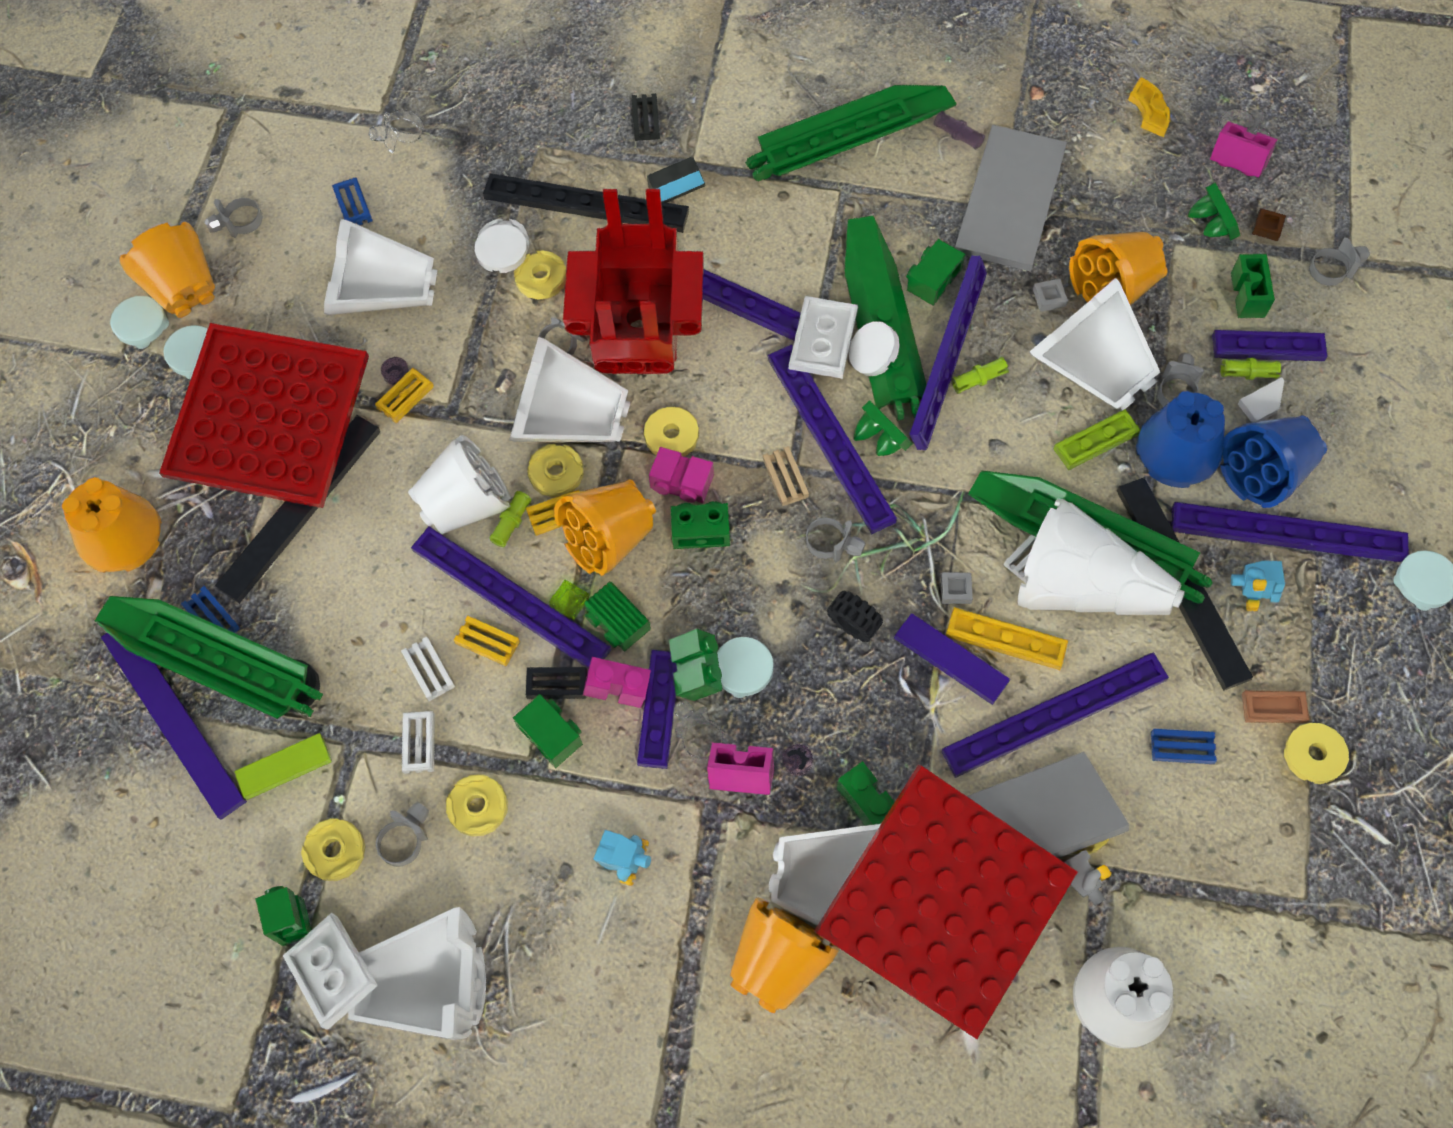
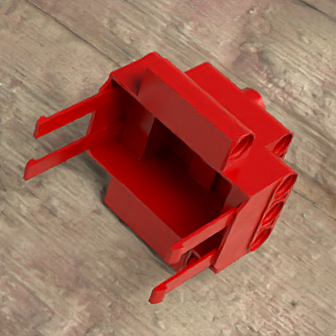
(629, 279)

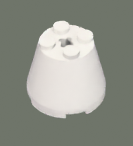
(459, 488)
(1108, 998)

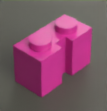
(1243, 149)
(681, 475)
(617, 679)
(740, 770)

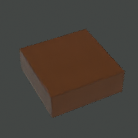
(1269, 224)

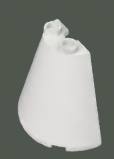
(376, 273)
(1102, 349)
(567, 401)
(815, 868)
(427, 979)

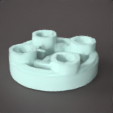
(138, 321)
(183, 349)
(1425, 579)
(745, 666)

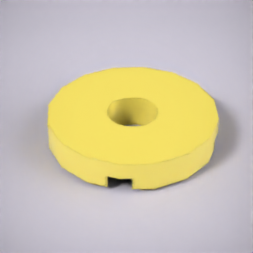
(541, 287)
(667, 419)
(557, 484)
(1328, 741)
(489, 817)
(345, 861)

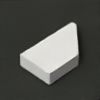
(1263, 402)

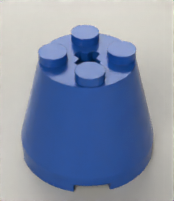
(1183, 440)
(1271, 458)

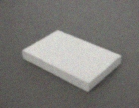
(823, 337)
(329, 971)

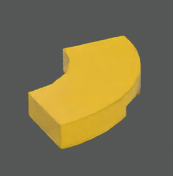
(1152, 107)

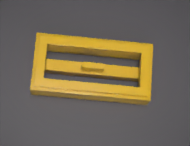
(407, 397)
(542, 512)
(466, 631)

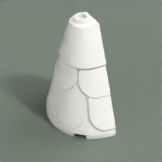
(1092, 570)

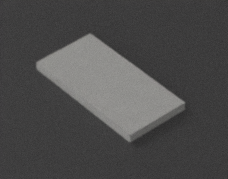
(1011, 197)
(1057, 806)

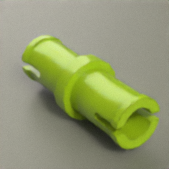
(1250, 368)
(979, 375)
(510, 519)

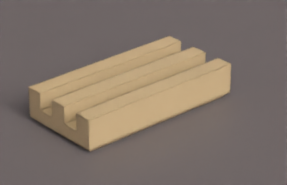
(778, 457)

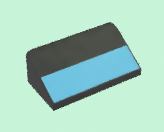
(676, 180)

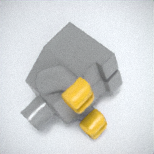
(1087, 879)

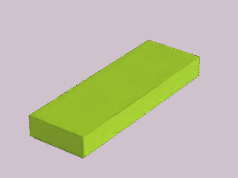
(1096, 439)
(283, 766)

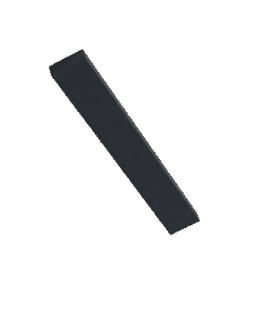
(577, 201)
(290, 519)
(1202, 617)

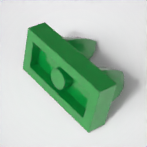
(1213, 204)
(873, 422)

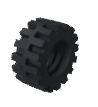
(854, 616)

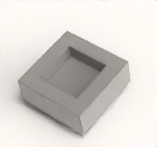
(1050, 295)
(956, 588)

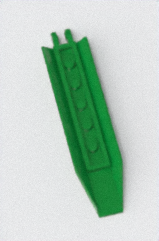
(847, 127)
(878, 292)
(1027, 499)
(208, 654)

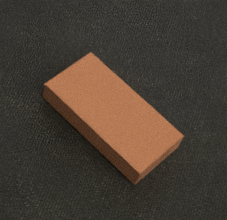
(1275, 706)

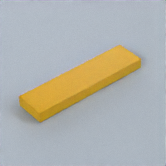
(1007, 638)

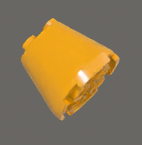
(1131, 258)
(170, 267)
(604, 524)
(111, 526)
(778, 956)

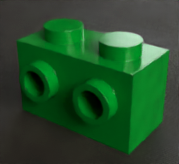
(700, 525)

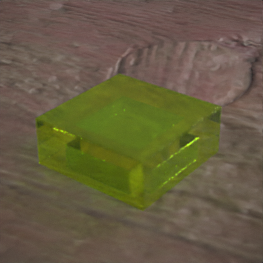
(569, 599)

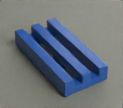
(357, 218)
(197, 600)
(1209, 746)

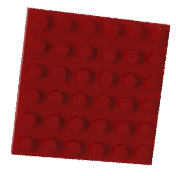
(265, 415)
(946, 901)

